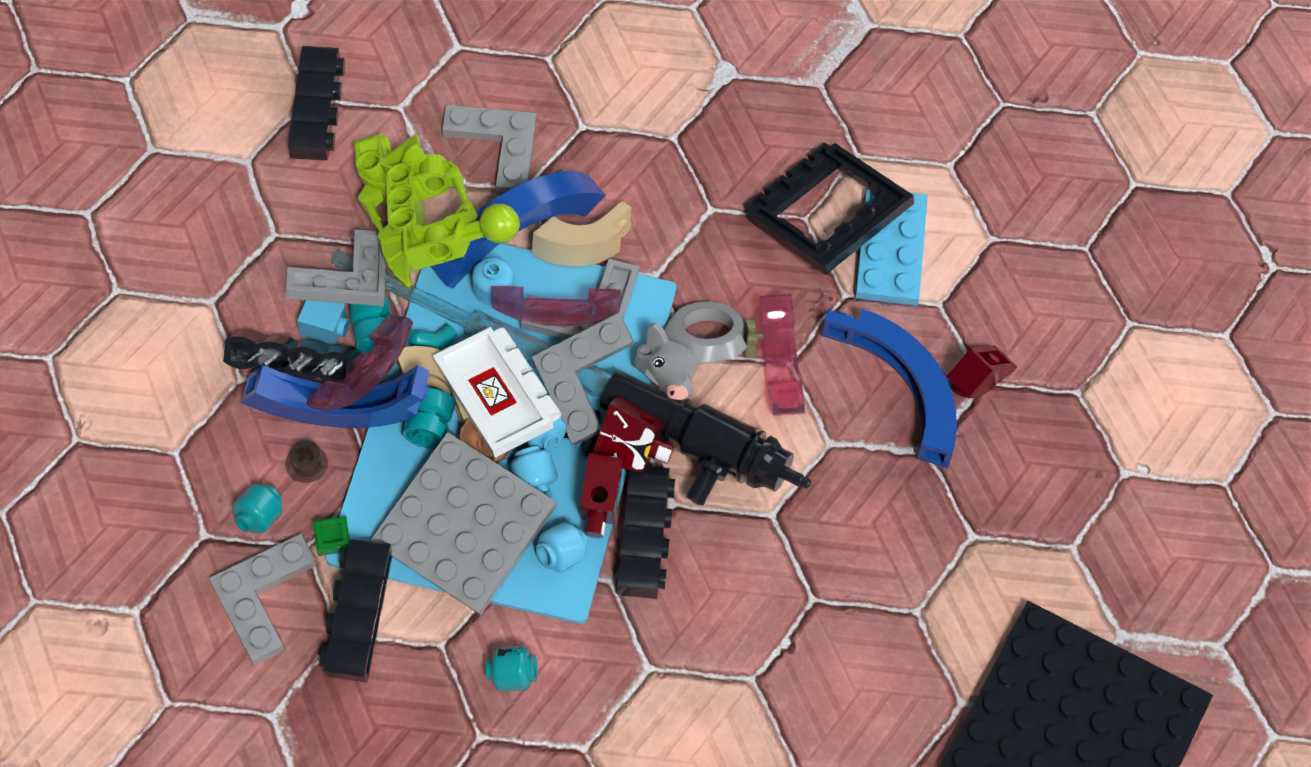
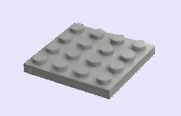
(464, 523)

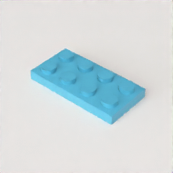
(893, 258)

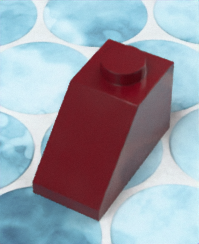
(980, 371)

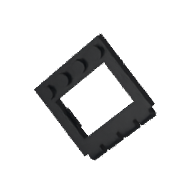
(848, 236)

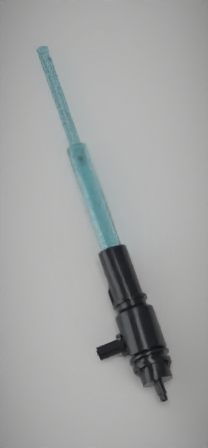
(702, 432)

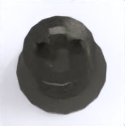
(306, 462)

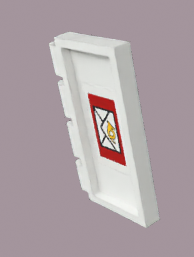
(497, 389)

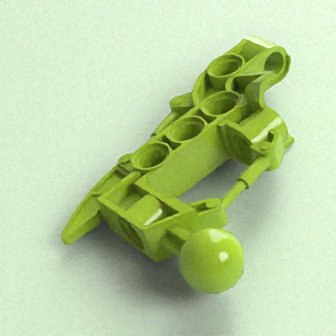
(403, 182)

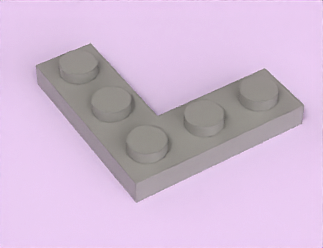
(512, 128)
(616, 276)
(361, 286)
(563, 361)
(241, 584)

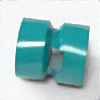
(366, 320)
(431, 421)

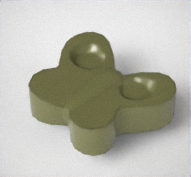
(750, 338)

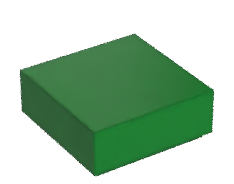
(331, 535)

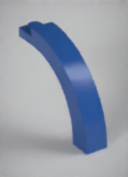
(533, 201)
(914, 366)
(287, 398)

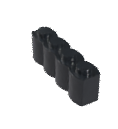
(315, 103)
(300, 359)
(644, 531)
(357, 611)

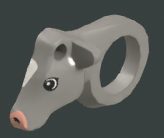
(674, 354)

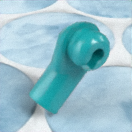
(433, 340)

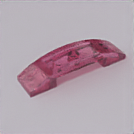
(555, 312)
(389, 343)
(780, 355)

